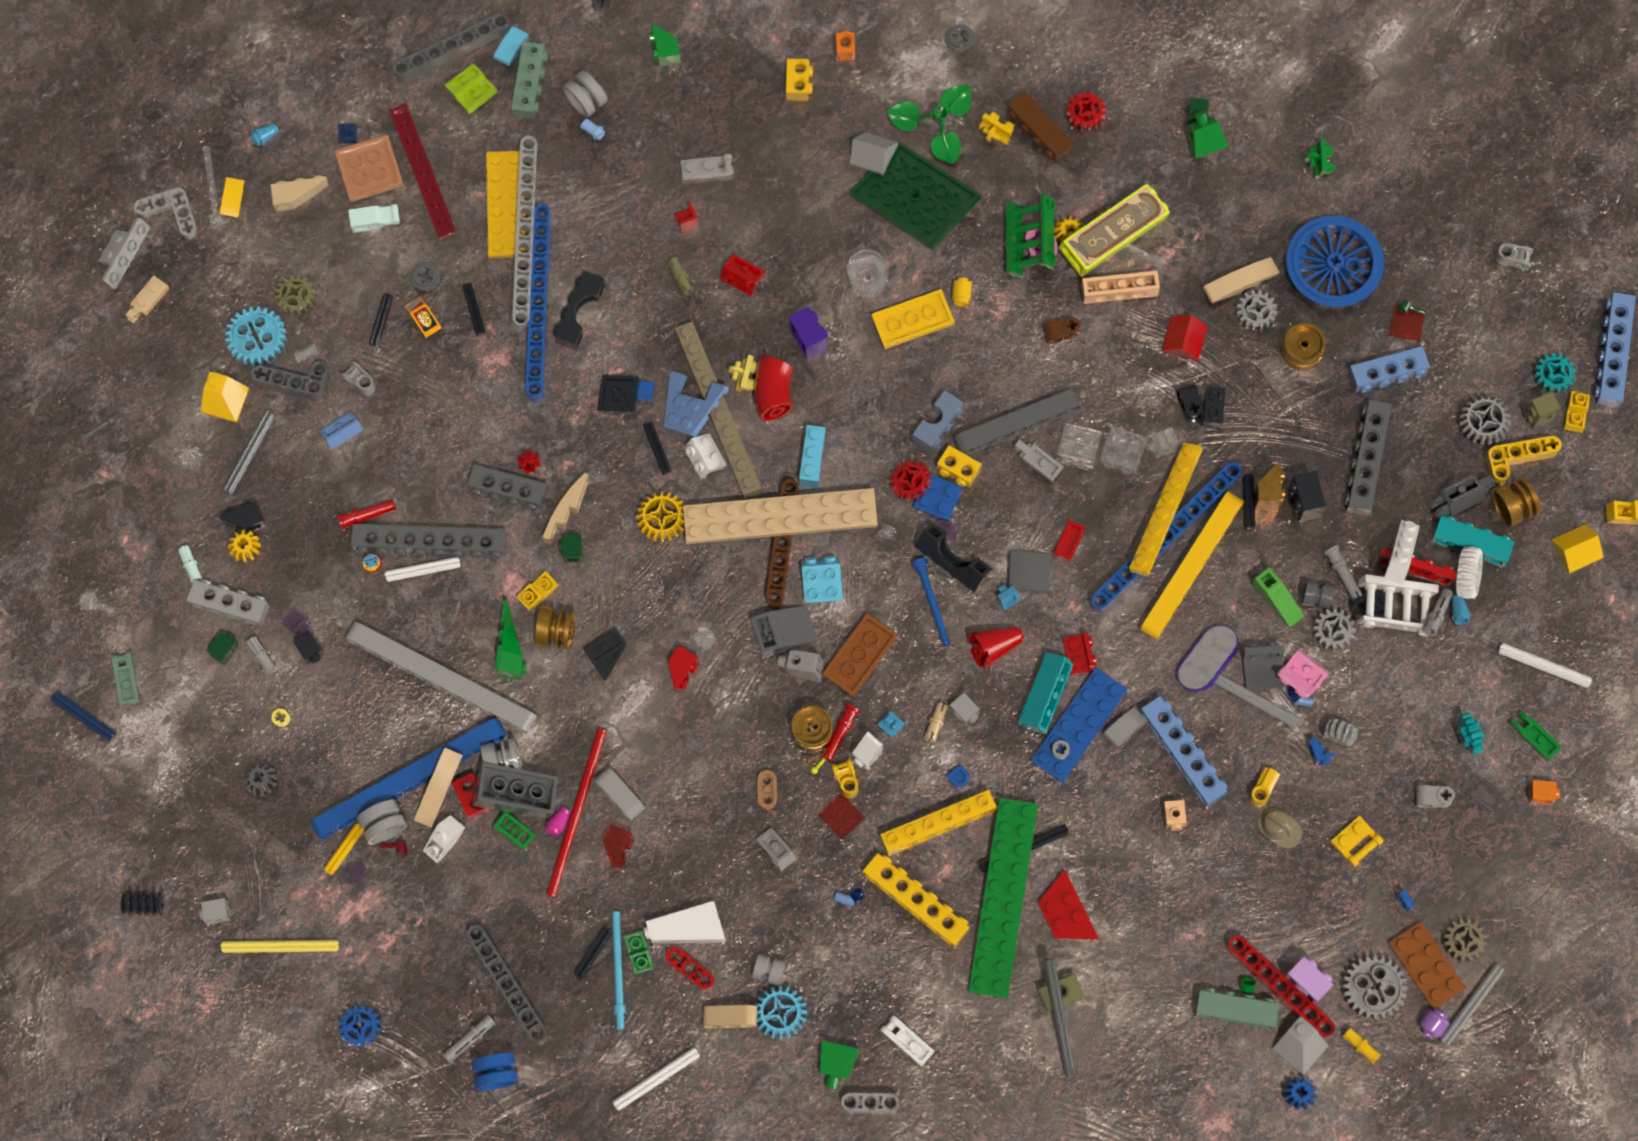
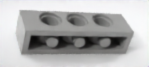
(253, 616)

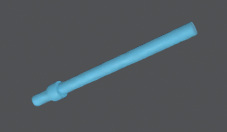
(619, 1008)

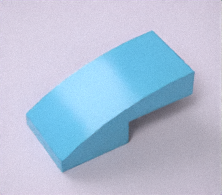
(510, 46)

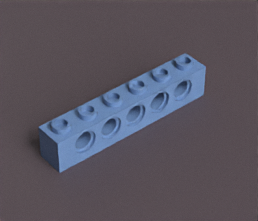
(1625, 305)
(1207, 795)

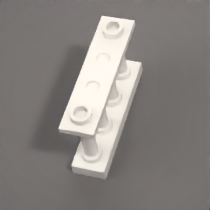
(1389, 587)

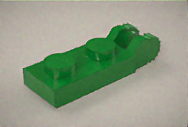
(1536, 736)

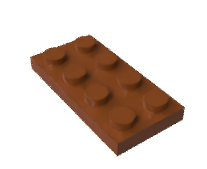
(860, 655)
(1427, 965)

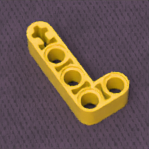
(1524, 455)

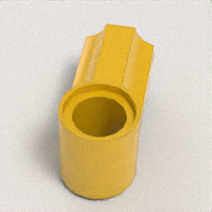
(1264, 786)

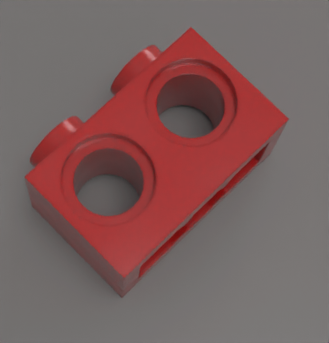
(466, 797)

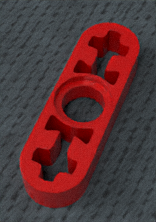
(704, 973)

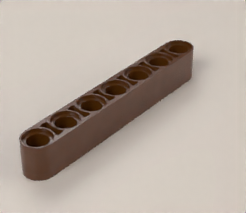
(783, 554)

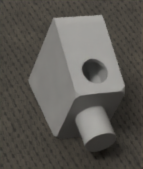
(803, 665)

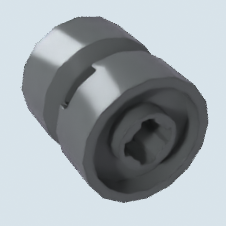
(1317, 594)

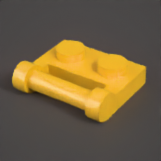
(1353, 835)

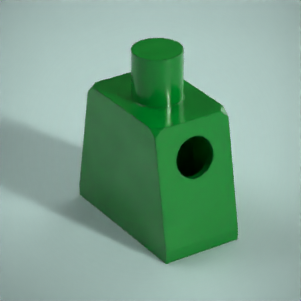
(1205, 135)
(837, 1063)

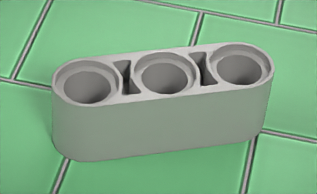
(619, 793)
(860, 1099)

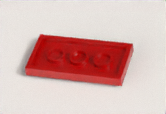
(1424, 569)

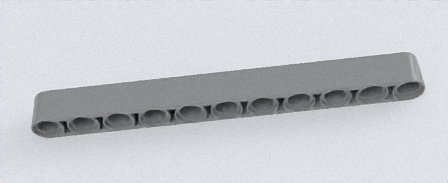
(520, 240)
(440, 677)

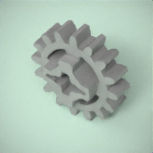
(1251, 316)
(1341, 632)

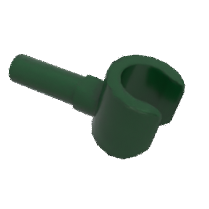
(1407, 305)

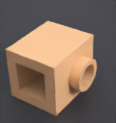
(1174, 814)

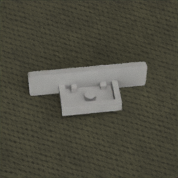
(121, 251)

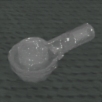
(89, 601)

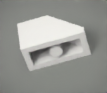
(867, 751)

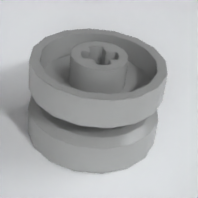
(584, 93)
(381, 822)

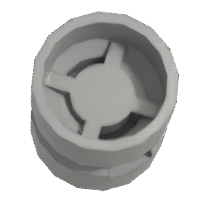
(768, 969)

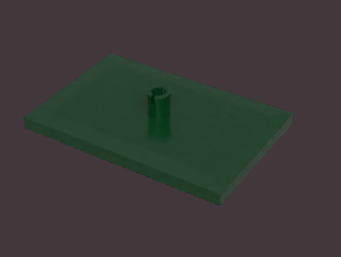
(916, 196)

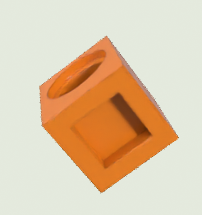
(848, 52)
(1543, 792)

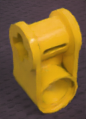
(844, 775)

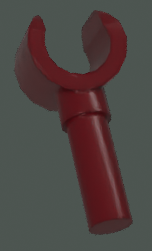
(401, 847)

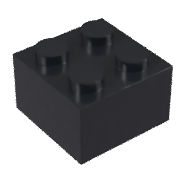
(1307, 496)

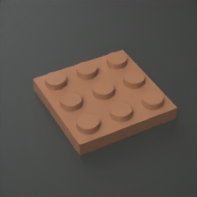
(369, 168)

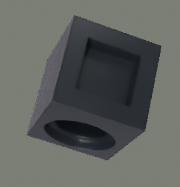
(308, 648)

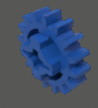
(351, 1028)

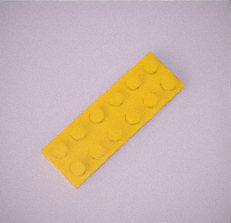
(502, 203)

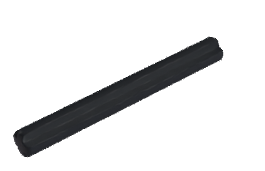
(1038, 841)

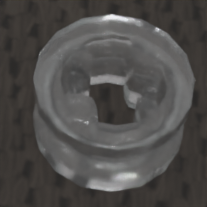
(887, 532)

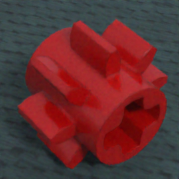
(528, 461)

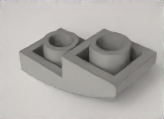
(1124, 727)

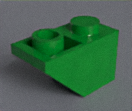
(666, 46)

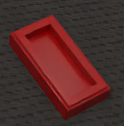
(1069, 541)

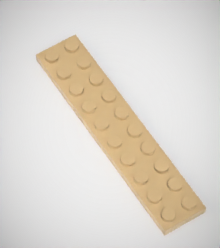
(780, 516)

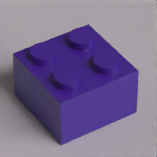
(808, 333)

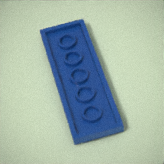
(1080, 724)

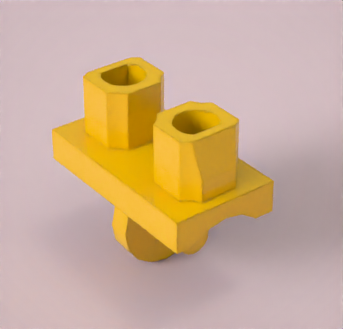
(996, 130)

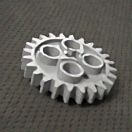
(1390, 979)

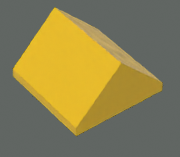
(1578, 548)

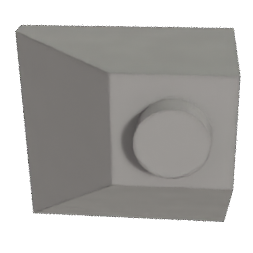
(1301, 1046)

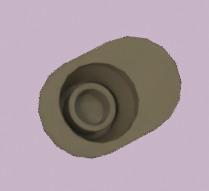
(1280, 828)

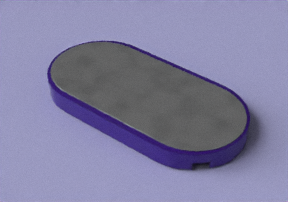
(1208, 658)

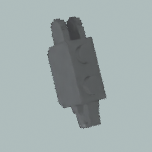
(1462, 495)

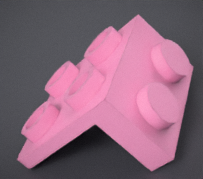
(1303, 674)

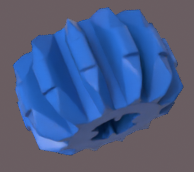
(1306, 1089)

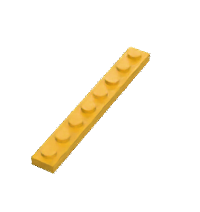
(1165, 509)

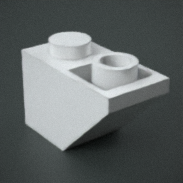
(443, 838)

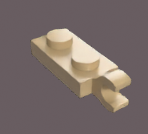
(147, 299)

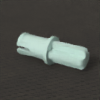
(190, 563)

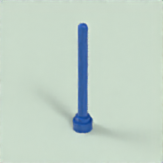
(920, 566)

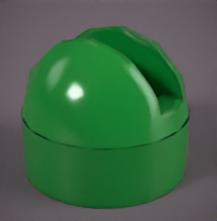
(1248, 985)

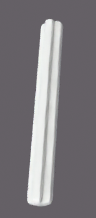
(1545, 665)
(656, 1079)

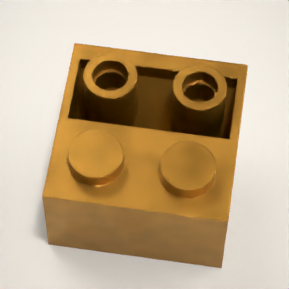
(1269, 492)

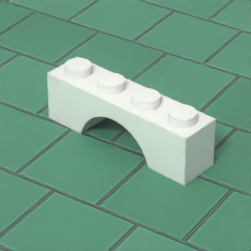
(1402, 552)

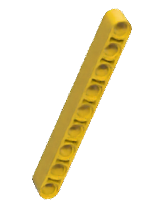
(1192, 565)

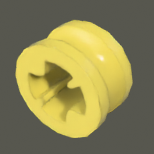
(283, 712)

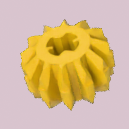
(1065, 226)
(239, 541)

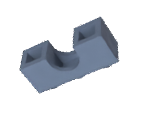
(929, 434)

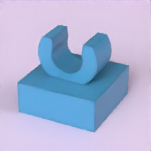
(1007, 596)
(891, 724)

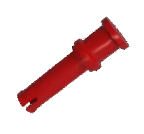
(357, 517)
(844, 725)

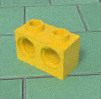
(798, 79)
(962, 462)

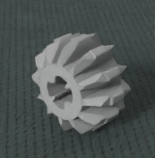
(1340, 732)

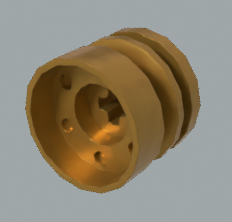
(1516, 502)
(555, 628)
(815, 717)

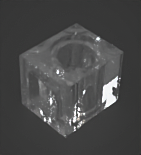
(1163, 442)

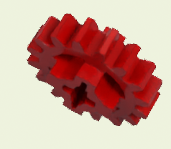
(1084, 103)
(919, 477)

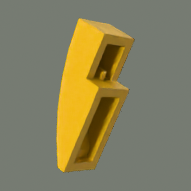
(1622, 512)

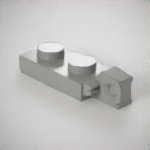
(1039, 460)

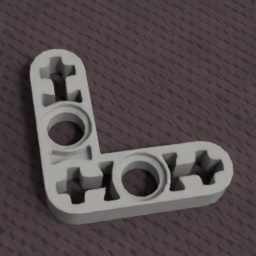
(171, 203)

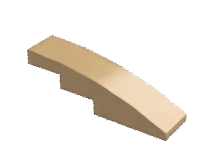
(1241, 279)
(570, 503)
(438, 787)

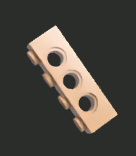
(1120, 287)

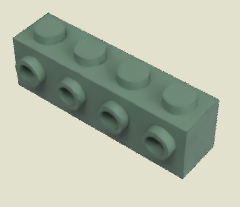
(528, 80)
(1237, 1010)

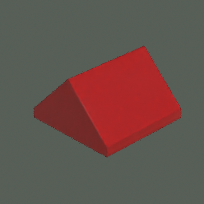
(1185, 337)

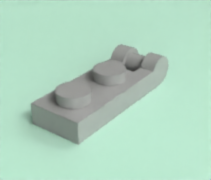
(707, 167)

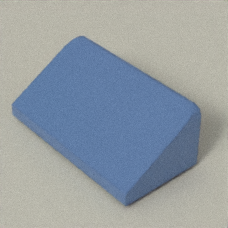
(341, 430)

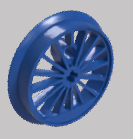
(1297, 255)

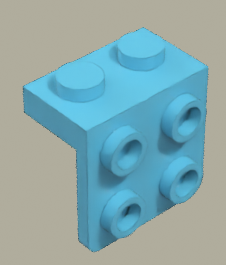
(821, 579)

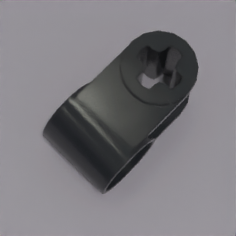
(1190, 400)
(1379, 605)

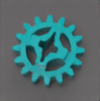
(1557, 364)
(1470, 733)

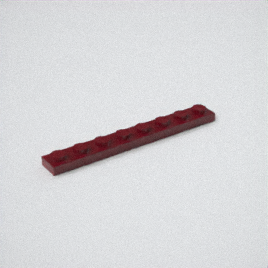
(422, 172)

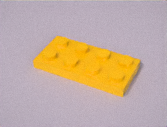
(912, 319)

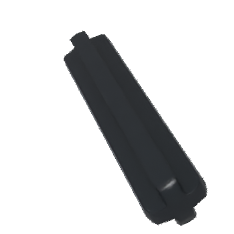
(473, 309)
(381, 319)
(657, 448)
(1249, 501)
(593, 952)

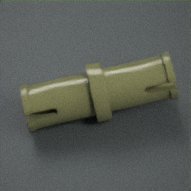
(680, 275)

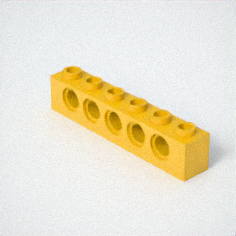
(938, 823)
(904, 898)

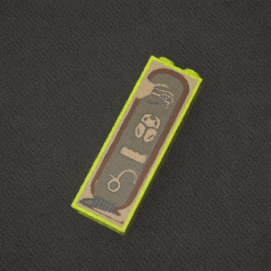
(1114, 230)

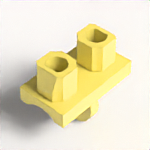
(743, 382)

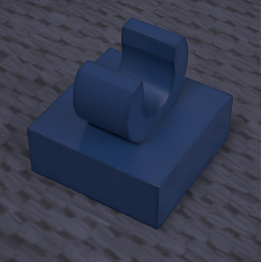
(347, 133)

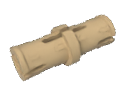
(936, 722)

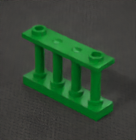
(1014, 236)

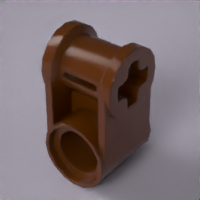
(1059, 330)

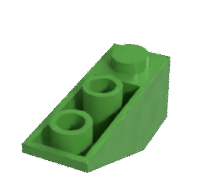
(1278, 597)

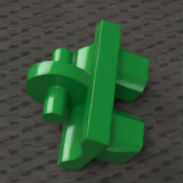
(1318, 158)

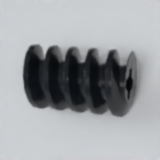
(142, 903)

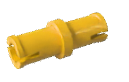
(1362, 1045)

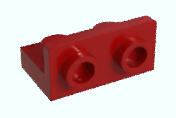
(741, 274)
(1079, 653)

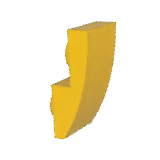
(232, 197)
(1576, 411)
(537, 591)

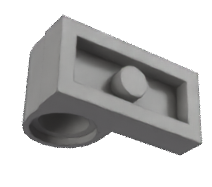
(777, 849)

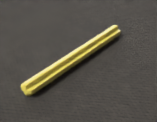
(280, 946)

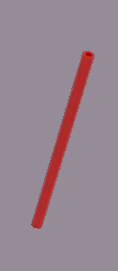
(576, 812)

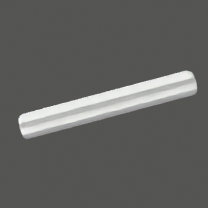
(421, 569)

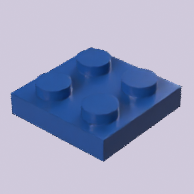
(939, 499)

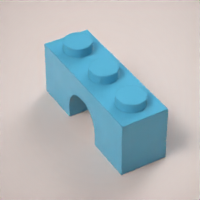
(812, 456)

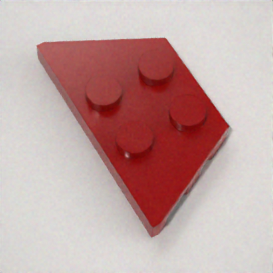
(1065, 912)

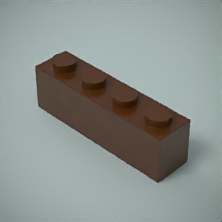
(1040, 127)

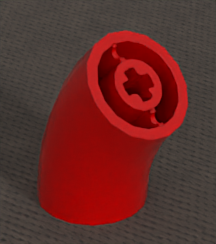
(773, 388)

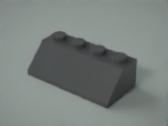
(515, 791)

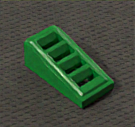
(503, 831)

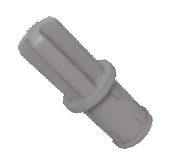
(260, 654)

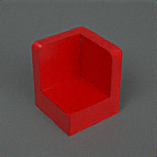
(687, 219)

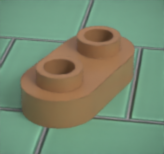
(767, 790)

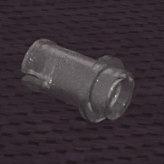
(305, 353)

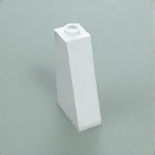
(690, 925)

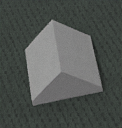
(872, 152)

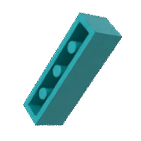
(1459, 535)
(1045, 693)

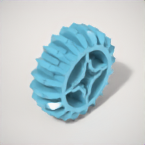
(789, 1009)

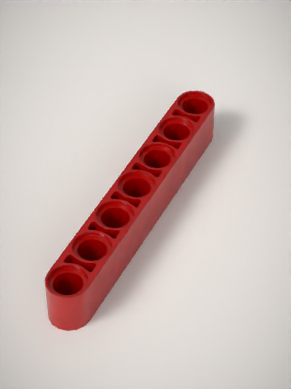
(1277, 977)

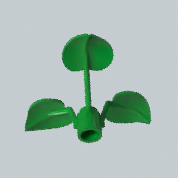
(944, 147)

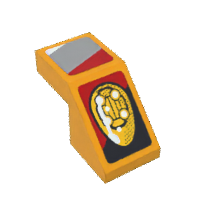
(422, 316)

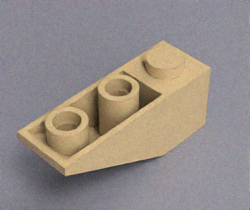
(294, 193)

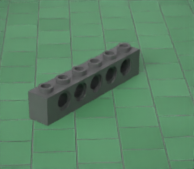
(1380, 412)

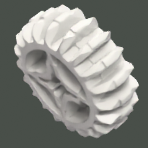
(1469, 572)

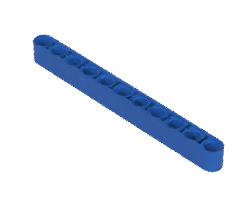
(538, 311)
(1174, 532)
(404, 780)

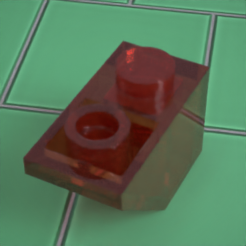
(616, 844)

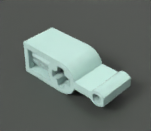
(373, 217)

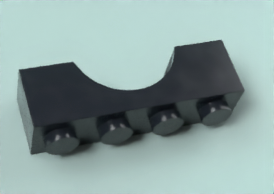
(588, 289)
(935, 546)

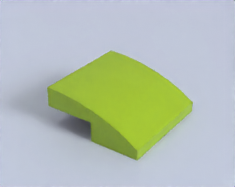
(471, 88)

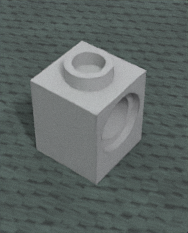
(965, 709)
(215, 911)

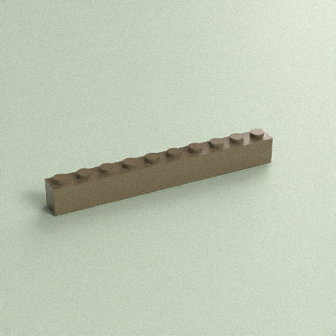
(720, 416)

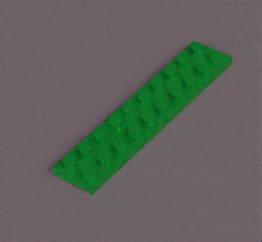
(1003, 898)

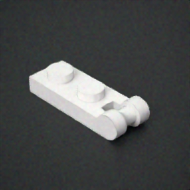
(907, 1041)

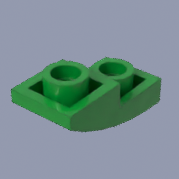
(638, 952)

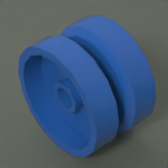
(494, 1072)

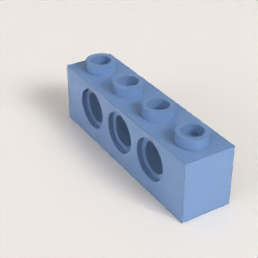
(1415, 357)

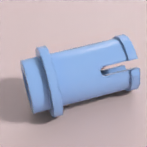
(592, 129)

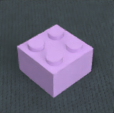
(1310, 980)

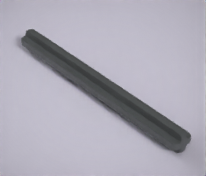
(1059, 1016)

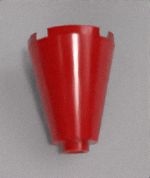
(994, 644)

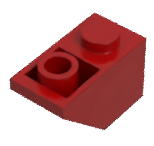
(681, 666)

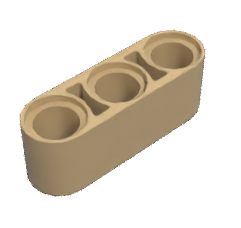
(730, 1016)

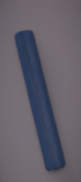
(83, 716)

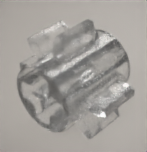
(194, 461)
(704, 638)

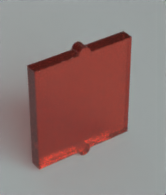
(1407, 325)
(841, 816)

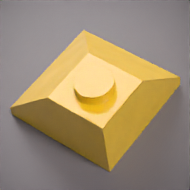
(223, 397)

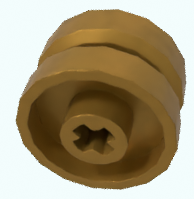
(1303, 346)

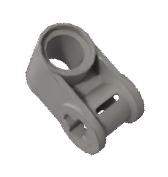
(1518, 256)
(357, 377)
(1430, 796)

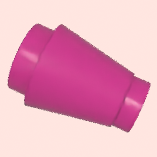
(557, 822)

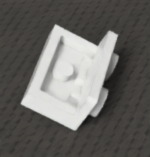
(704, 455)

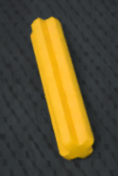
(343, 849)

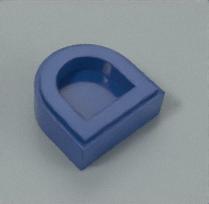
(958, 777)
(1405, 900)

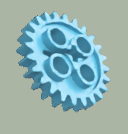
(239, 343)

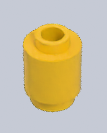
(961, 292)

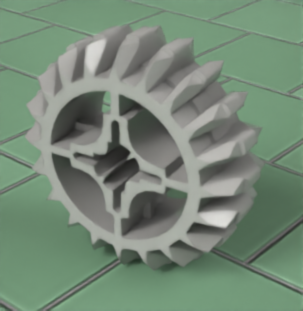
(1491, 423)

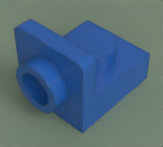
(1316, 751)

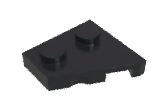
(606, 653)

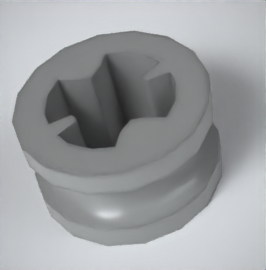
(1066, 751)

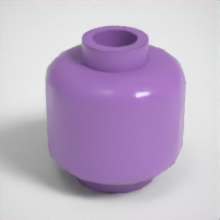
(1434, 1023)

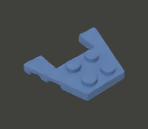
(687, 413)

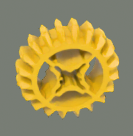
(655, 516)

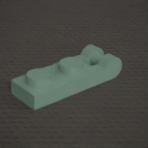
(125, 679)

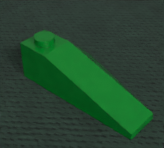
(509, 655)

